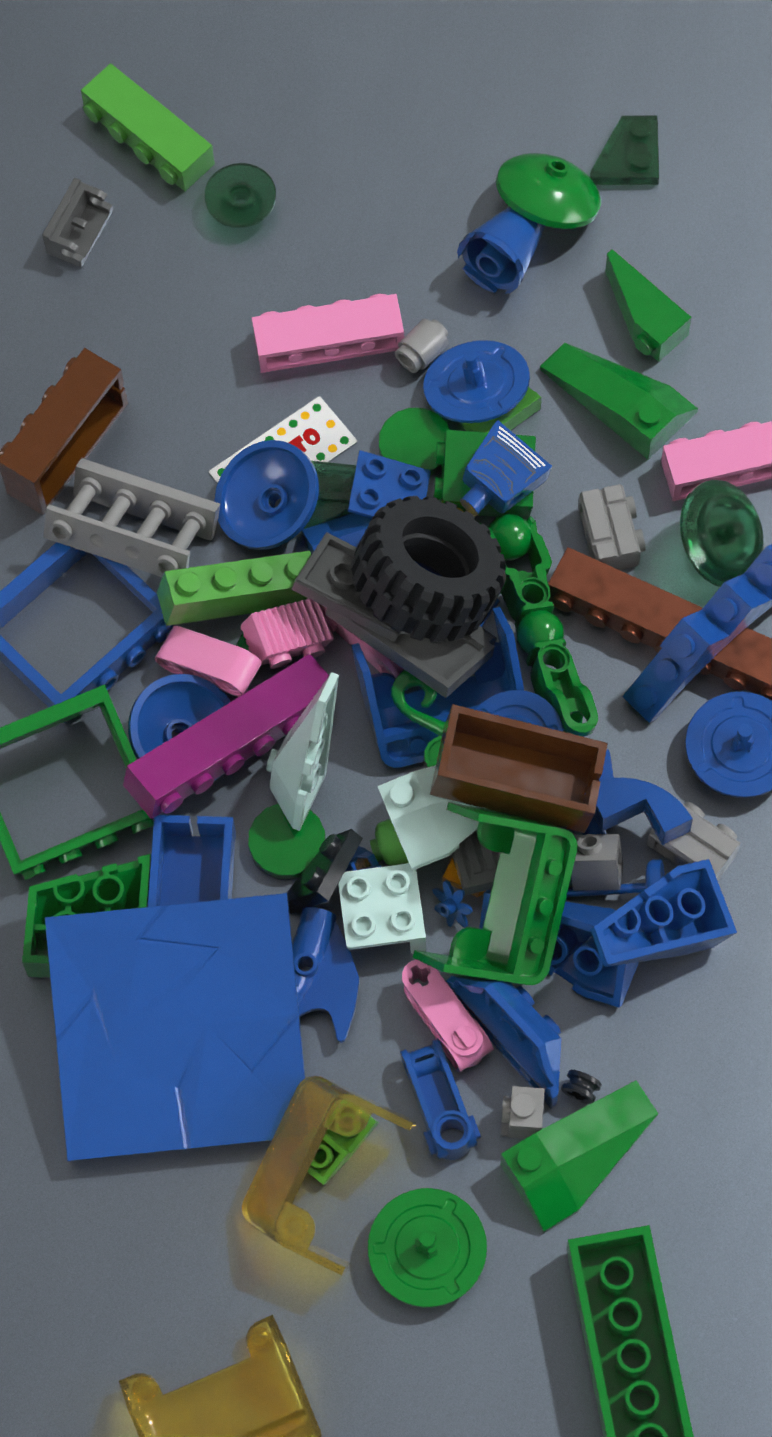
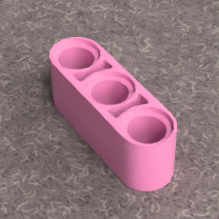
(209, 658)

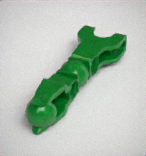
(537, 629)

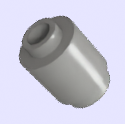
(422, 345)

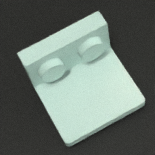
(382, 907)

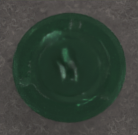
(720, 531)

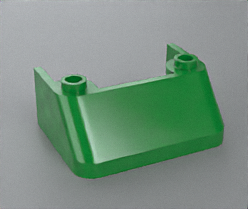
(523, 901)

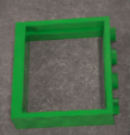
(101, 836)

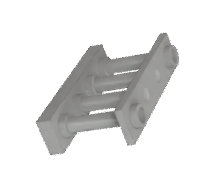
(137, 497)

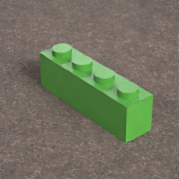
(147, 127)
(230, 588)

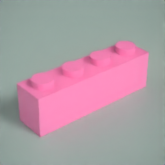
(328, 332)
(730, 456)

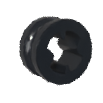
(581, 1086)

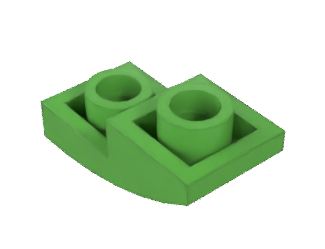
(336, 1151)

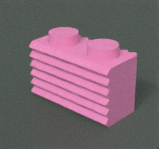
(287, 632)

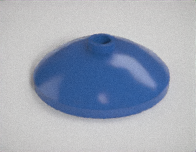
(255, 483)
(169, 707)

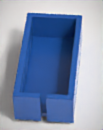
(191, 866)

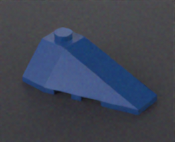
(578, 958)

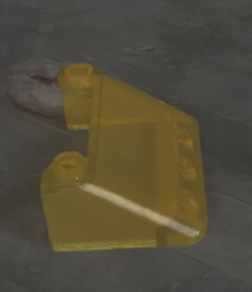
(243, 1400)

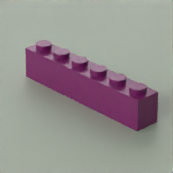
(223, 739)

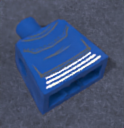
(502, 472)

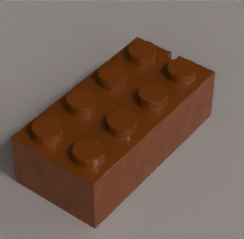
(62, 430)
(519, 768)

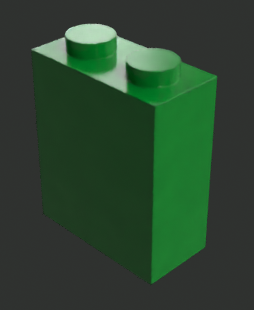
(454, 457)

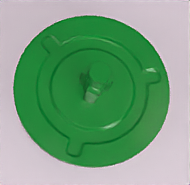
(427, 1247)

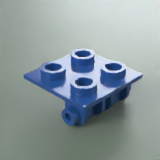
(384, 480)

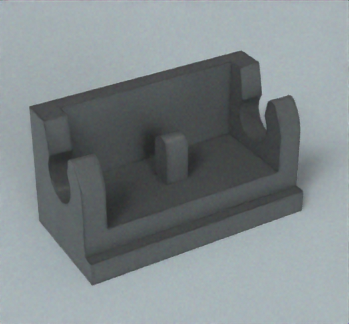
(77, 223)

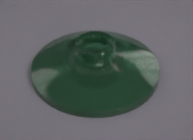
(237, 183)

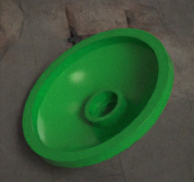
(548, 190)

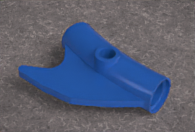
(333, 978)

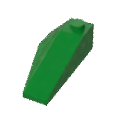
(627, 402)
(572, 1157)

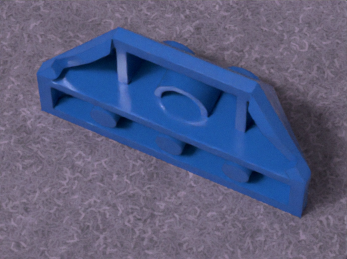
(515, 1029)

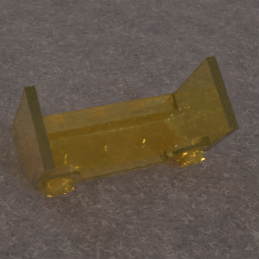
(313, 1109)

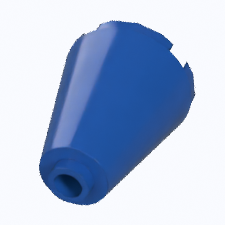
(500, 251)

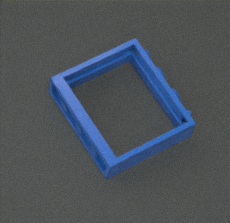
(106, 671)

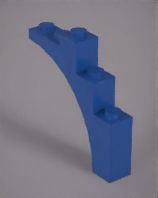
(702, 637)

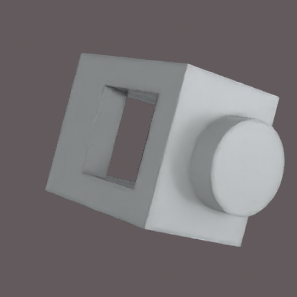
(522, 1112)

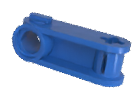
(439, 1101)

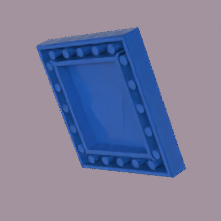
(175, 1025)

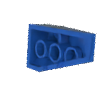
(668, 919)

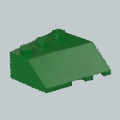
(99, 891)

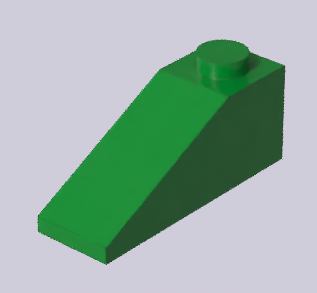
(650, 315)

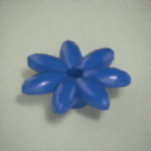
(451, 904)

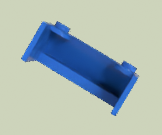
(404, 741)

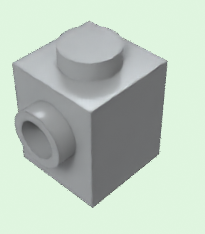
(597, 862)

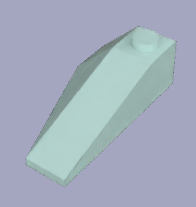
(303, 756)
(422, 820)

